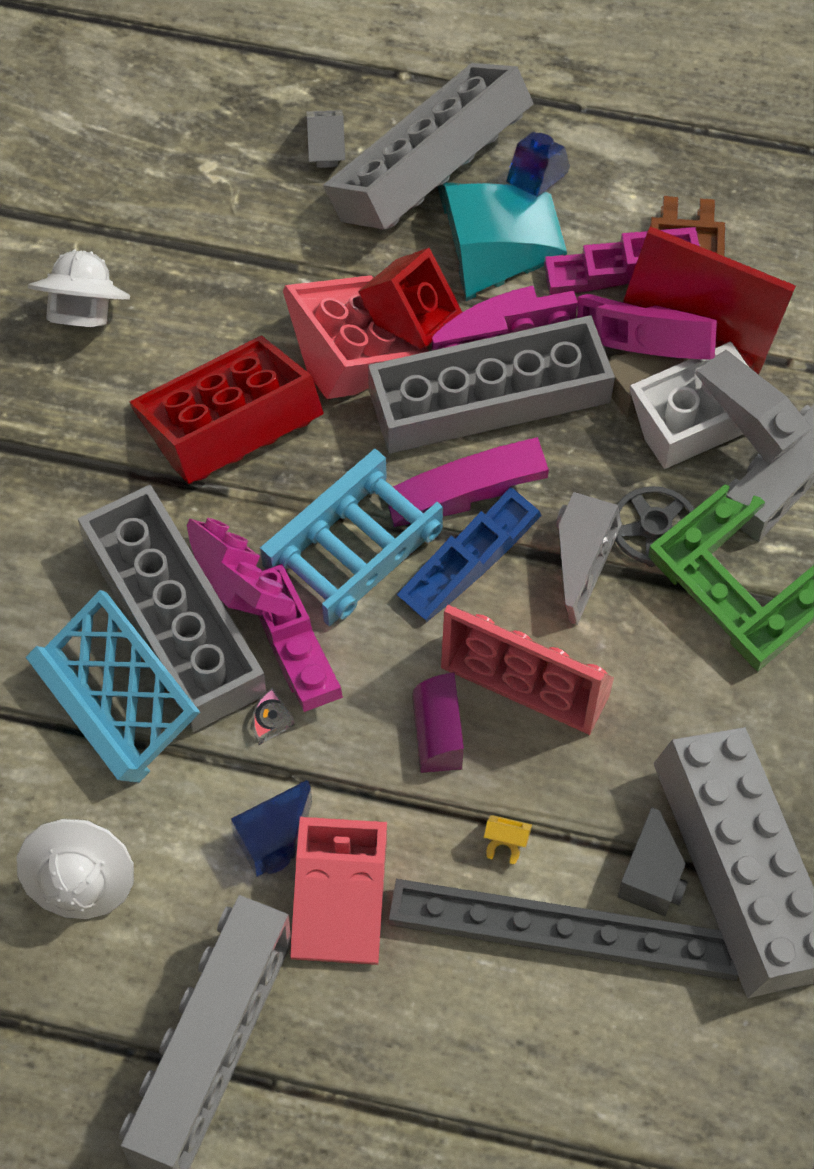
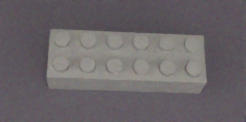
(428, 145)
(490, 384)
(172, 604)
(743, 857)
(208, 1038)

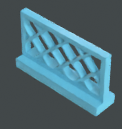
(94, 716)

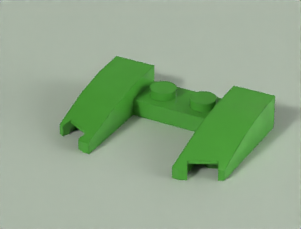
(687, 559)

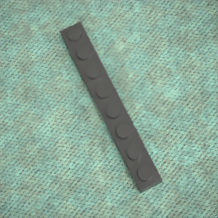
(561, 929)

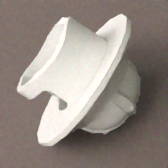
(79, 290)
(75, 869)

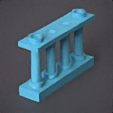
(342, 502)

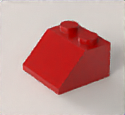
(411, 298)

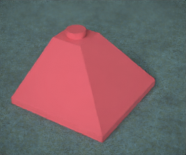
(340, 335)

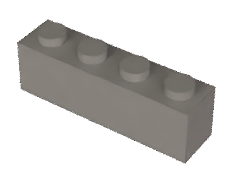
(778, 483)

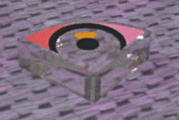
(270, 717)

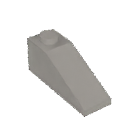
(754, 405)
(586, 537)

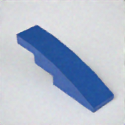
(470, 555)

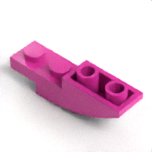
(505, 315)
(650, 329)
(233, 569)
(298, 649)

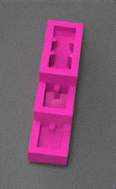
(602, 264)
(473, 478)

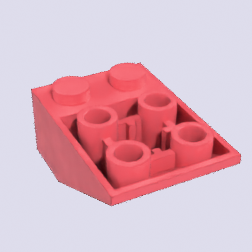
(338, 890)

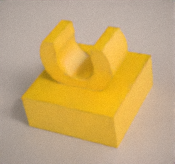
(508, 833)

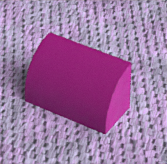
(438, 724)

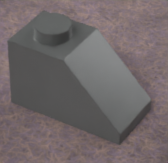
(654, 869)

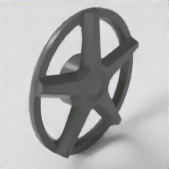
(652, 522)

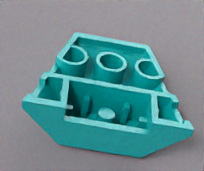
(499, 232)

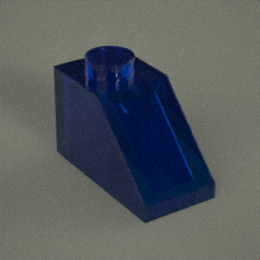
(537, 163)
(271, 829)

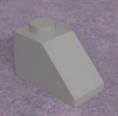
(326, 137)

